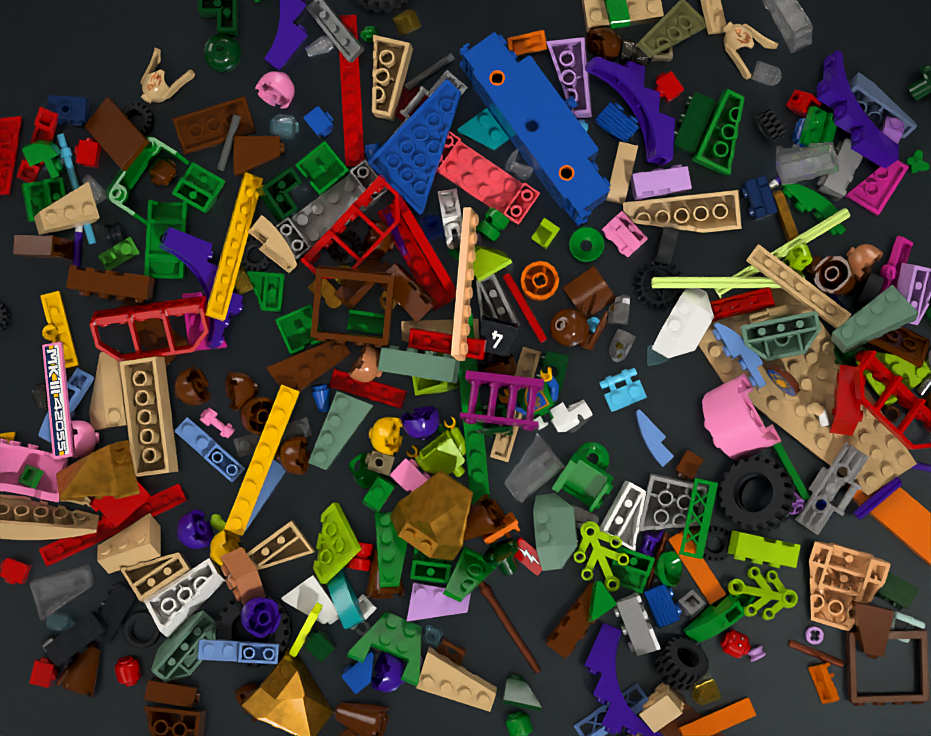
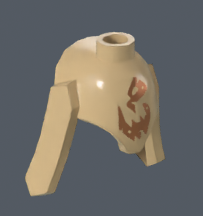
(741, 36)
(154, 85)

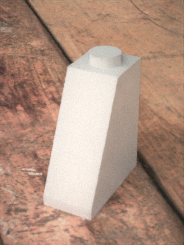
(307, 595)

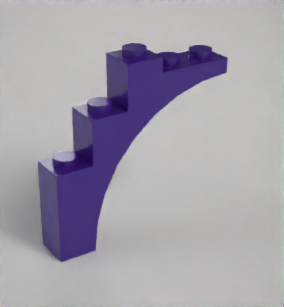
(289, 35)
(644, 102)
(849, 116)
(194, 255)
(603, 661)

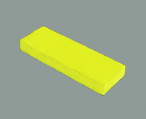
(306, 629)

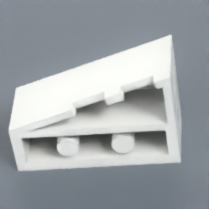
(625, 515)

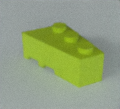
(763, 549)

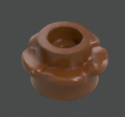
(895, 413)

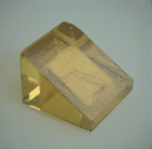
(406, 22)

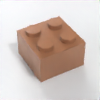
(241, 576)

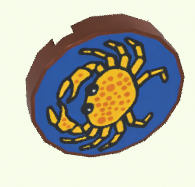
(783, 380)

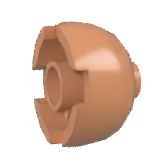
(863, 259)
(366, 366)

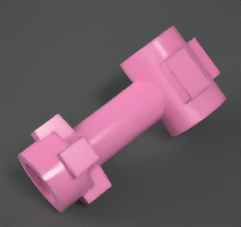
(209, 417)

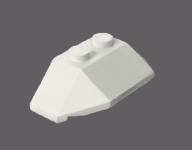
(685, 324)

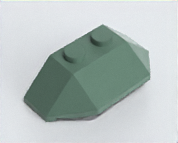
(782, 336)
(554, 531)
(179, 652)

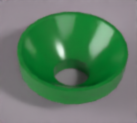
(591, 235)
(598, 449)
(669, 568)

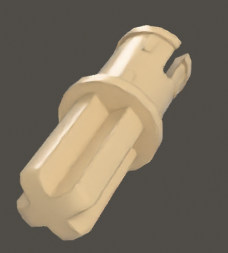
(769, 314)

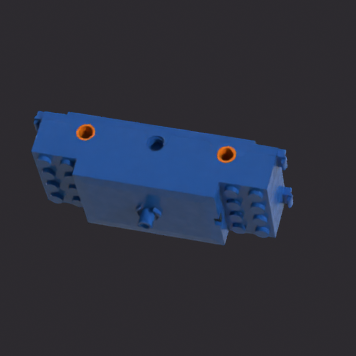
(538, 124)

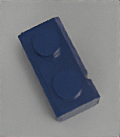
(759, 198)

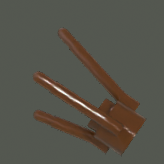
(591, 339)

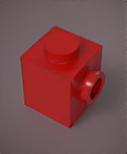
(668, 86)
(800, 103)
(88, 153)
(14, 570)
(44, 672)

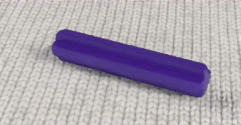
(877, 498)

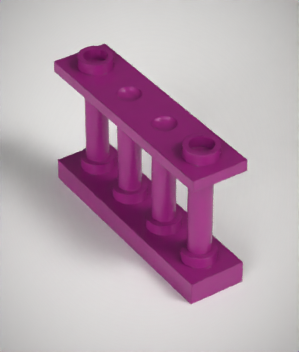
(514, 384)

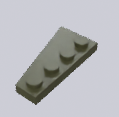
(673, 28)

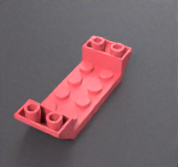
(485, 180)

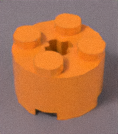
(537, 270)

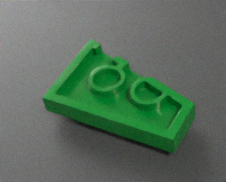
(467, 575)

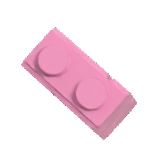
(624, 234)

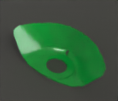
(366, 476)

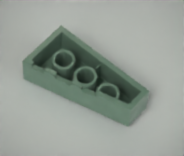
(878, 317)
(419, 365)
(340, 425)

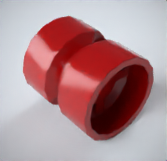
(361, 559)

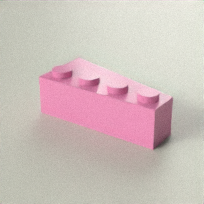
(409, 476)

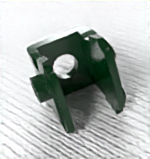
(492, 429)

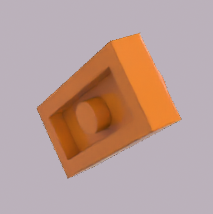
(528, 43)
(511, 523)
(823, 683)

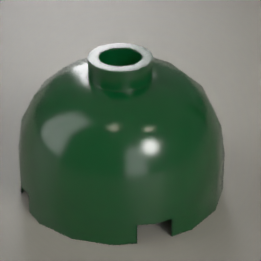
(222, 52)

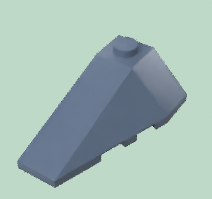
(878, 104)

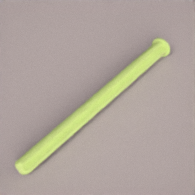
(801, 239)
(713, 282)

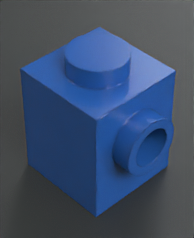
(319, 122)

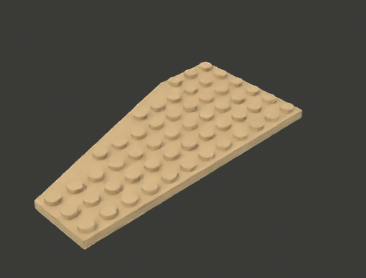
(817, 378)

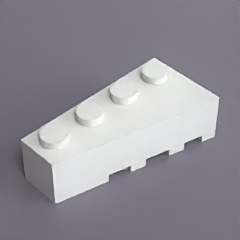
(182, 597)

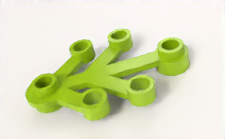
(599, 552)
(765, 593)

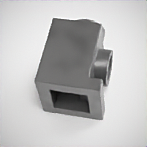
(691, 604)

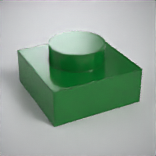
(31, 476)

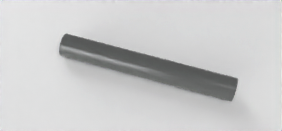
(430, 71)
(228, 143)

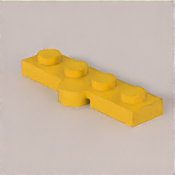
(58, 326)

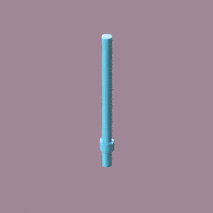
(66, 155)

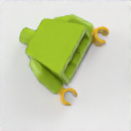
(443, 453)

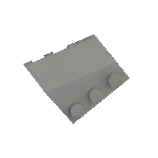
(668, 503)
(635, 624)

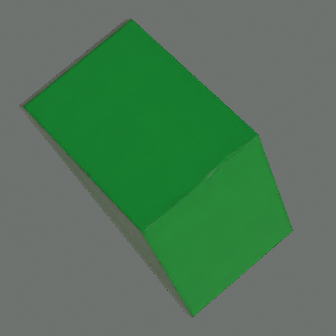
(600, 601)

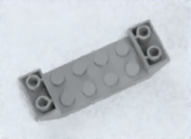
(319, 216)

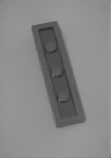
(335, 29)
(247, 444)

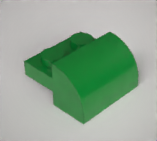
(818, 127)
(199, 188)
(41, 195)
(429, 568)
(636, 572)

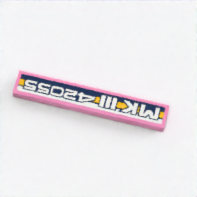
(58, 400)

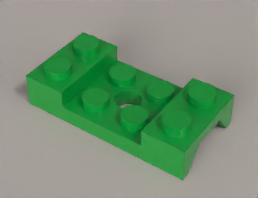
(160, 217)

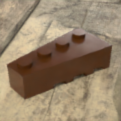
(110, 284)
(308, 366)
(572, 625)

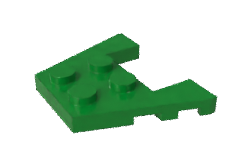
(394, 637)

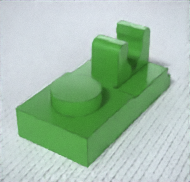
(119, 254)

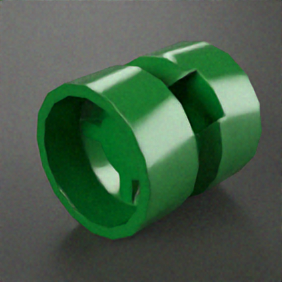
(492, 224)

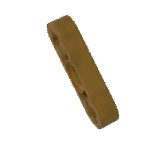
(785, 216)

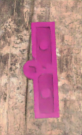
(899, 255)

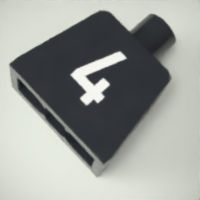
(498, 335)

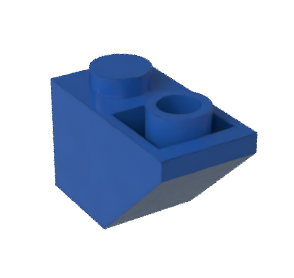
(359, 674)

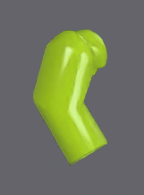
(217, 522)

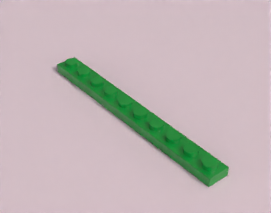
(473, 440)

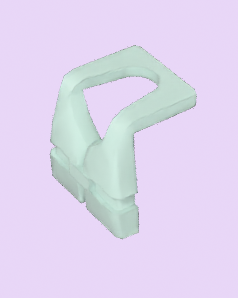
(912, 622)

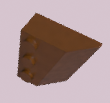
(175, 721)

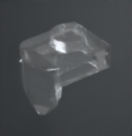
(766, 74)
(520, 170)

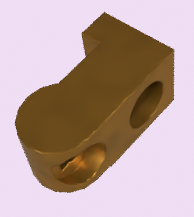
(328, 293)

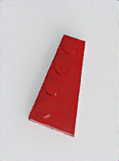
(9, 139)

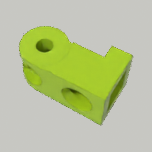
(798, 258)

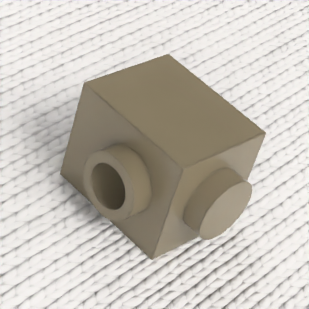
(379, 462)

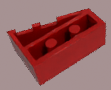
(846, 406)

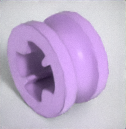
(820, 635)
(756, 653)

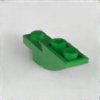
(808, 200)
(718, 618)

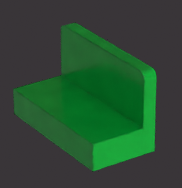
(366, 322)

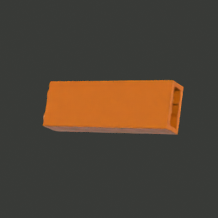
(904, 519)

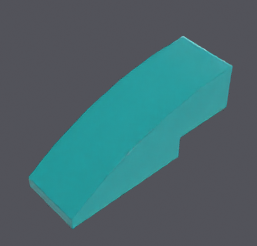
(345, 600)

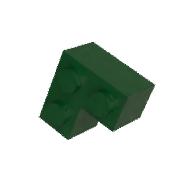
(226, 12)
(275, 193)

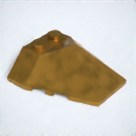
(100, 474)
(434, 516)
(289, 699)

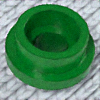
(368, 32)

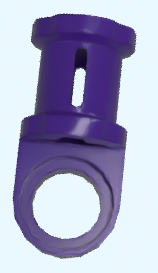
(654, 538)

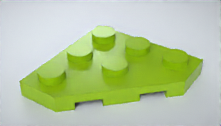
(910, 373)
(335, 544)

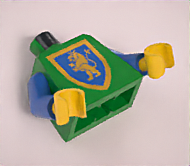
(544, 399)

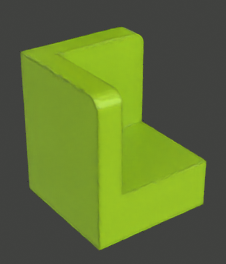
(545, 233)

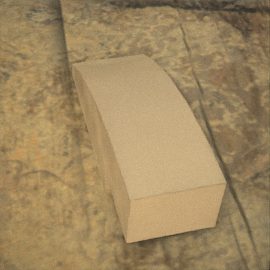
(622, 172)
(273, 244)

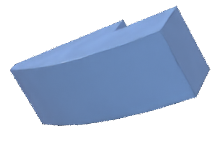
(652, 438)

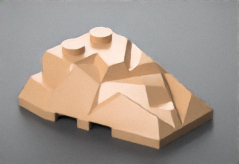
(839, 577)

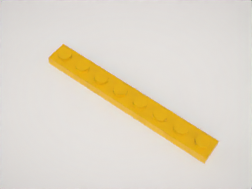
(233, 247)
(262, 460)

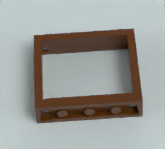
(360, 275)
(879, 700)

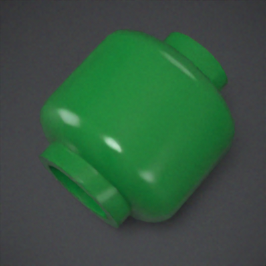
(519, 724)

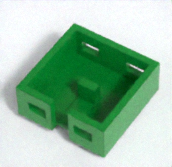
(322, 168)
(297, 329)

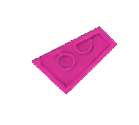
(878, 187)
(194, 326)

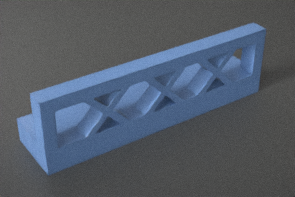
(635, 707)

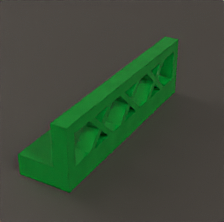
(703, 523)

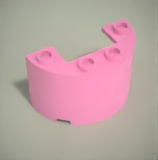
(735, 421)
(13, 461)

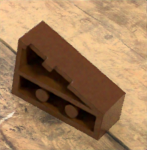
(410, 293)

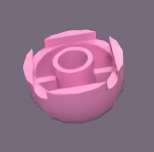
(276, 88)
(83, 438)

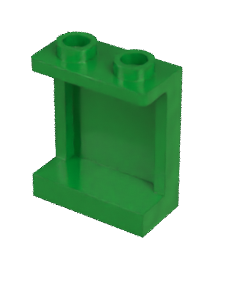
(584, 481)

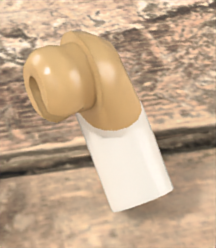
(820, 411)

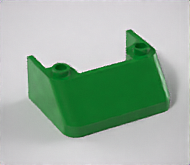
(125, 180)

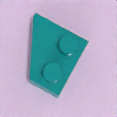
(484, 130)

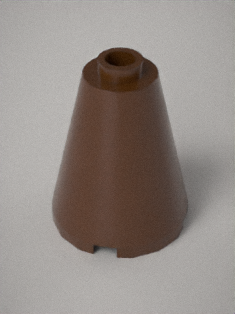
(835, 277)
(484, 518)
(373, 583)
(82, 672)
(363, 718)

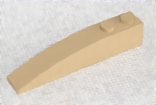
(691, 212)
(39, 521)

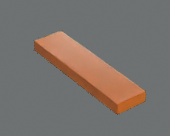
(698, 570)
(719, 719)

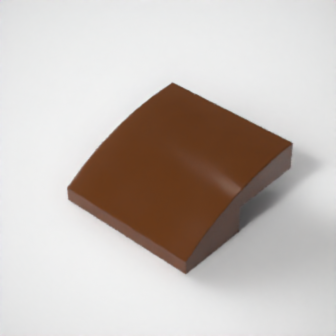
(589, 291)

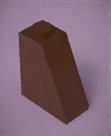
(256, 152)
(43, 247)
(872, 627)
(172, 692)

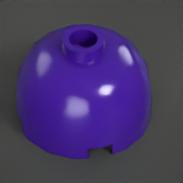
(421, 423)
(194, 531)
(260, 616)
(388, 674)

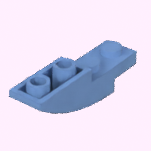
(734, 346)
(77, 387)
(209, 449)
(238, 651)

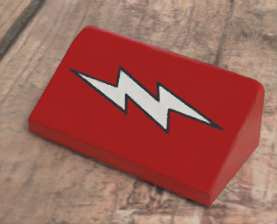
(528, 556)

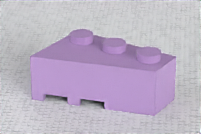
(660, 183)
(915, 287)
(430, 602)

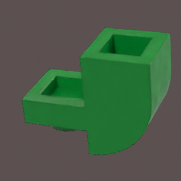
(44, 151)

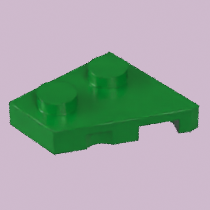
(268, 289)

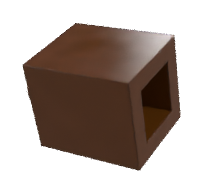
(688, 465)

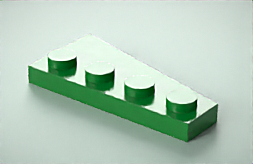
(390, 551)

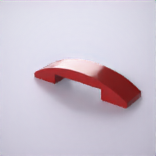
(44, 130)

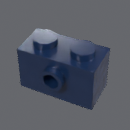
(69, 109)

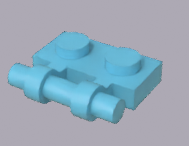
(625, 395)

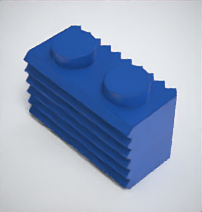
(617, 123)
(662, 605)

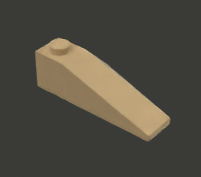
(107, 399)

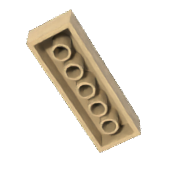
(149, 416)

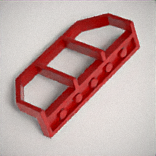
(351, 213)
(417, 263)
(142, 312)
(894, 387)

